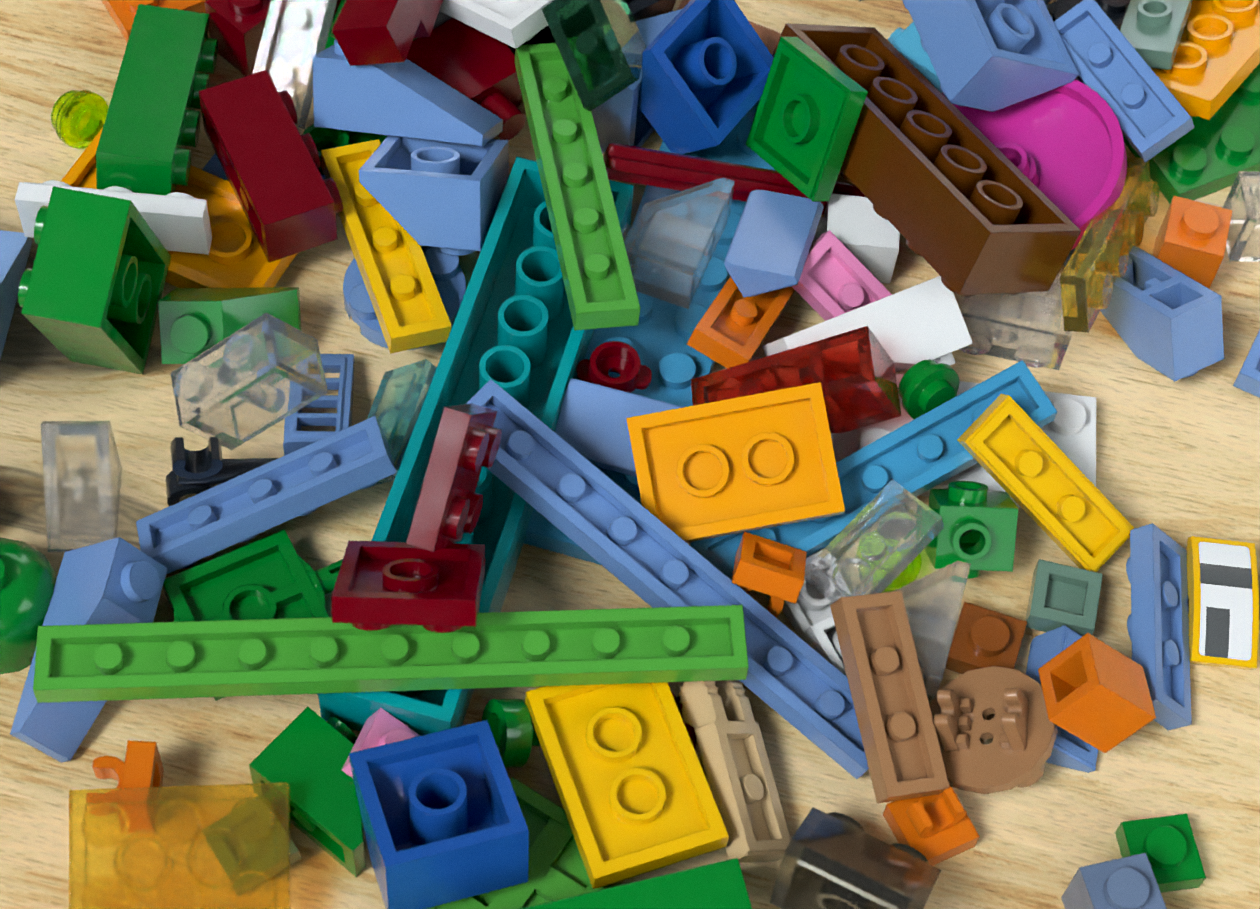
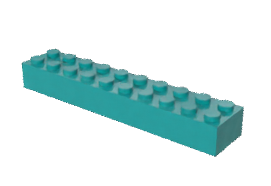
(523, 338)

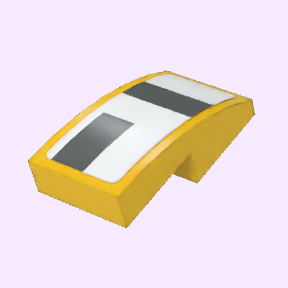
(1223, 603)

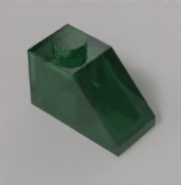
(597, 46)

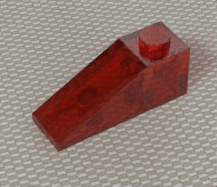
(852, 370)

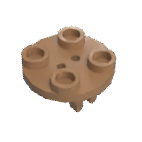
(1019, 730)

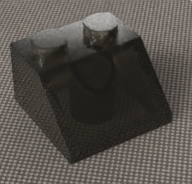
(842, 867)

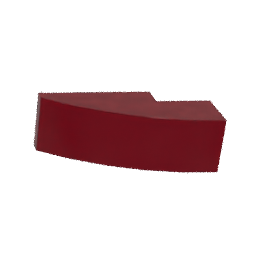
(383, 29)

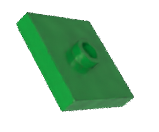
(806, 118)

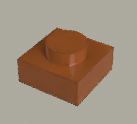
(984, 640)

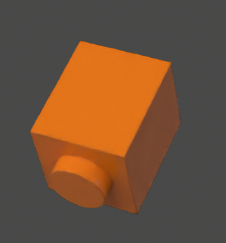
(1193, 238)
(1096, 693)

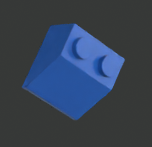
(702, 75)
(440, 817)

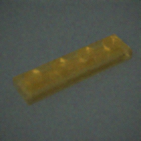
(1106, 248)

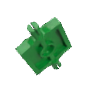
(252, 584)

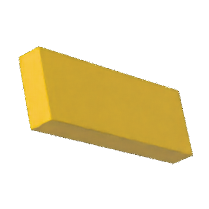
(1046, 484)

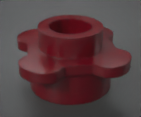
(616, 358)

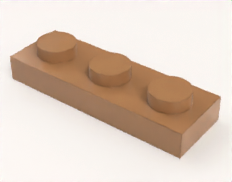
(889, 696)

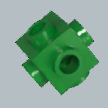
(976, 530)

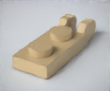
(736, 769)

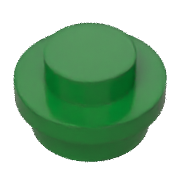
(927, 387)

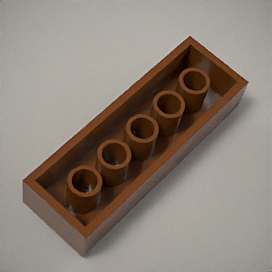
(940, 175)

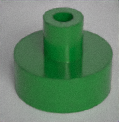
(511, 729)

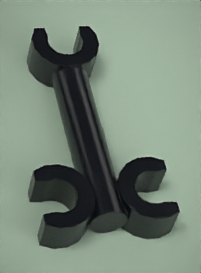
(203, 469)

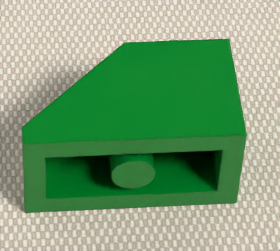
(202, 317)
(321, 795)

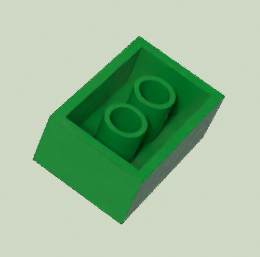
(95, 279)

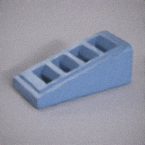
(297, 439)

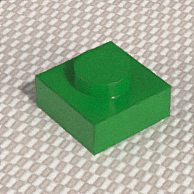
(1169, 849)

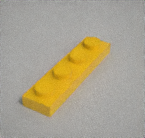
(387, 257)

